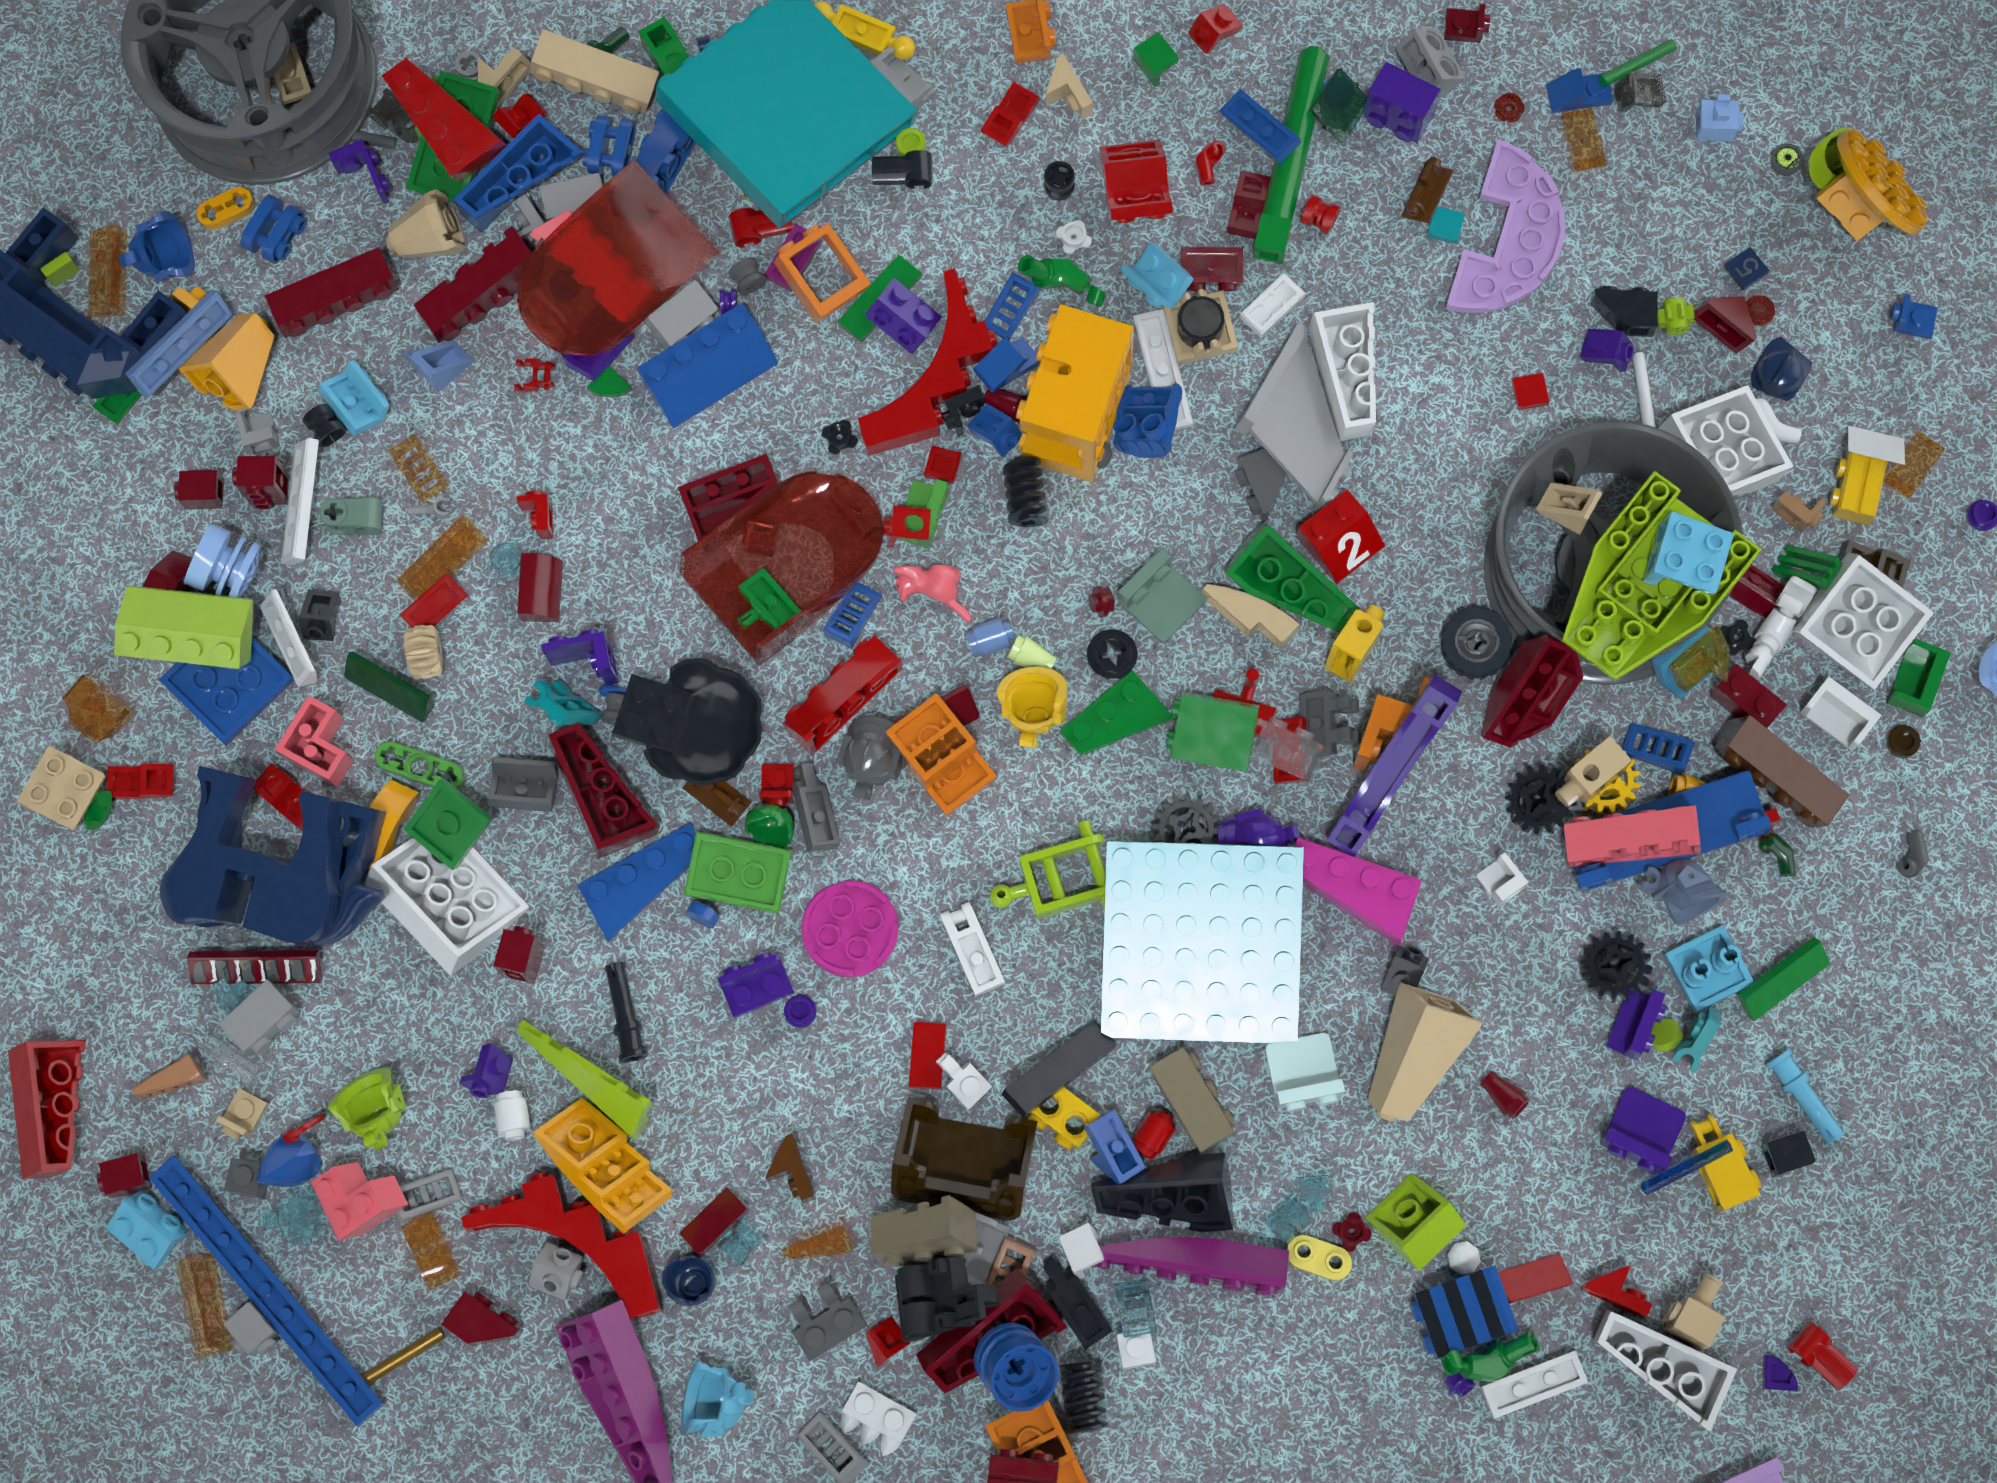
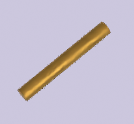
(403, 1356)

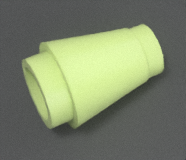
(1028, 653)

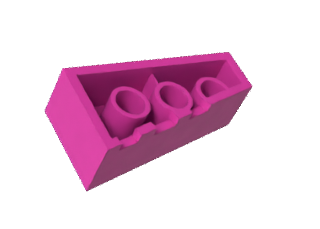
(1360, 888)

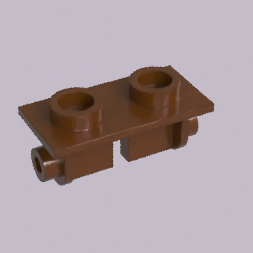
(1427, 191)
(720, 799)

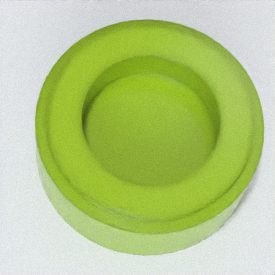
(910, 140)
(1667, 1035)

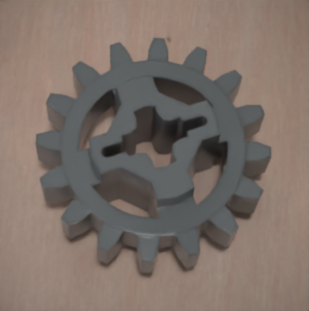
(1173, 822)

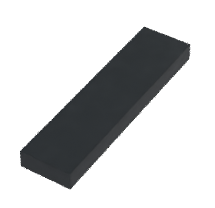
(1058, 1069)

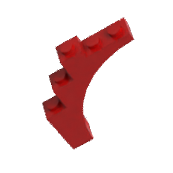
(912, 415)
(544, 1210)

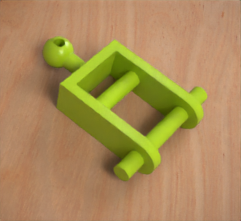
(1047, 857)

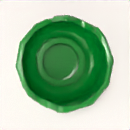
(769, 825)

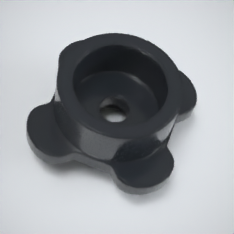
(835, 429)
(1740, 629)

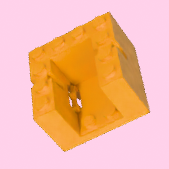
(1075, 391)

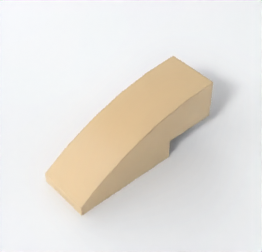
(1252, 614)

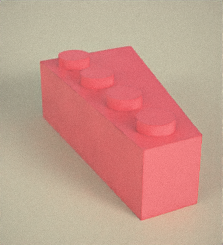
(1632, 836)

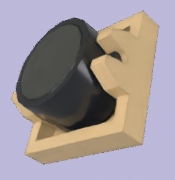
(1200, 327)

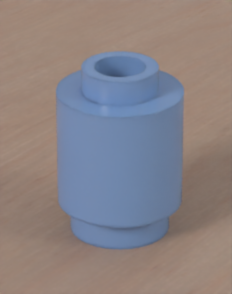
(990, 637)

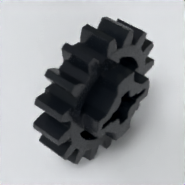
(1535, 812)
(1603, 969)

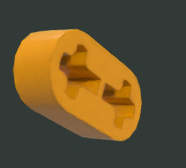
(225, 208)

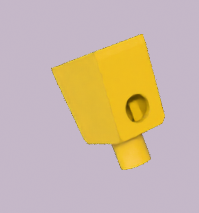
(1355, 643)

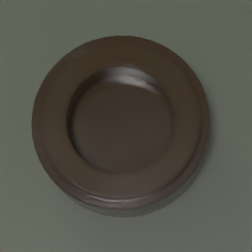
(1903, 741)

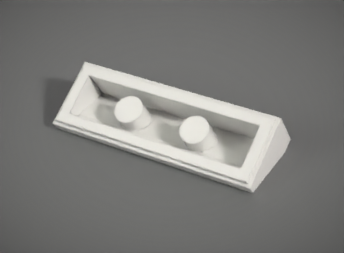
(288, 640)

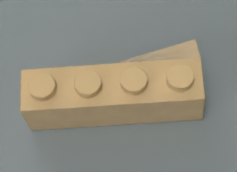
(593, 72)

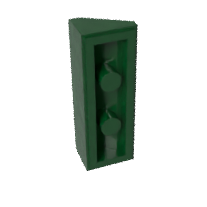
(388, 687)

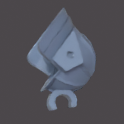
(1684, 890)

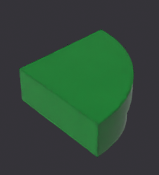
(609, 385)
(98, 810)

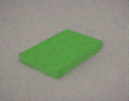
(737, 872)

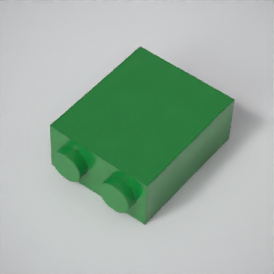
(1213, 731)

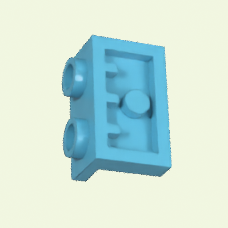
(1158, 277)

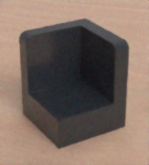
(1788, 1154)

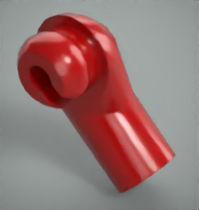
(1207, 160)

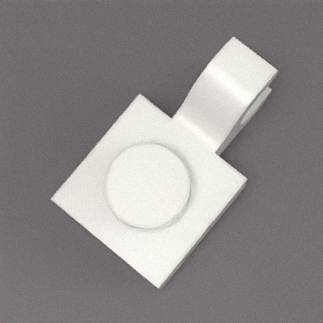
(965, 1082)

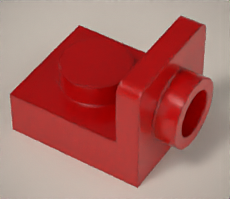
(517, 117)
(542, 517)
(777, 784)

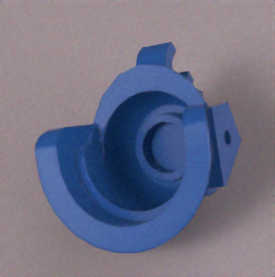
(160, 248)

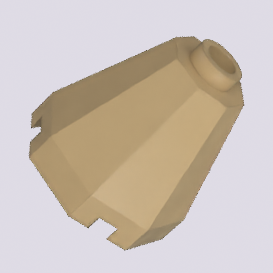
(427, 229)

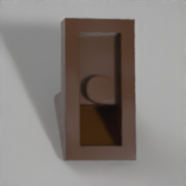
(789, 1161)

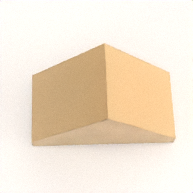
(1569, 505)

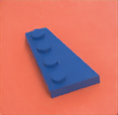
(632, 884)

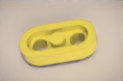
(1318, 1260)

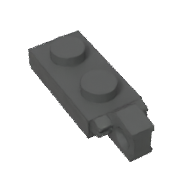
(814, 810)

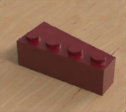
(603, 801)

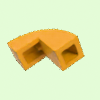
(399, 805)

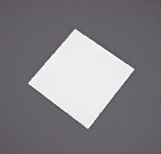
(1876, 445)

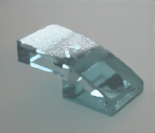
(1135, 1308)

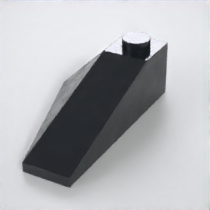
(1183, 1190)

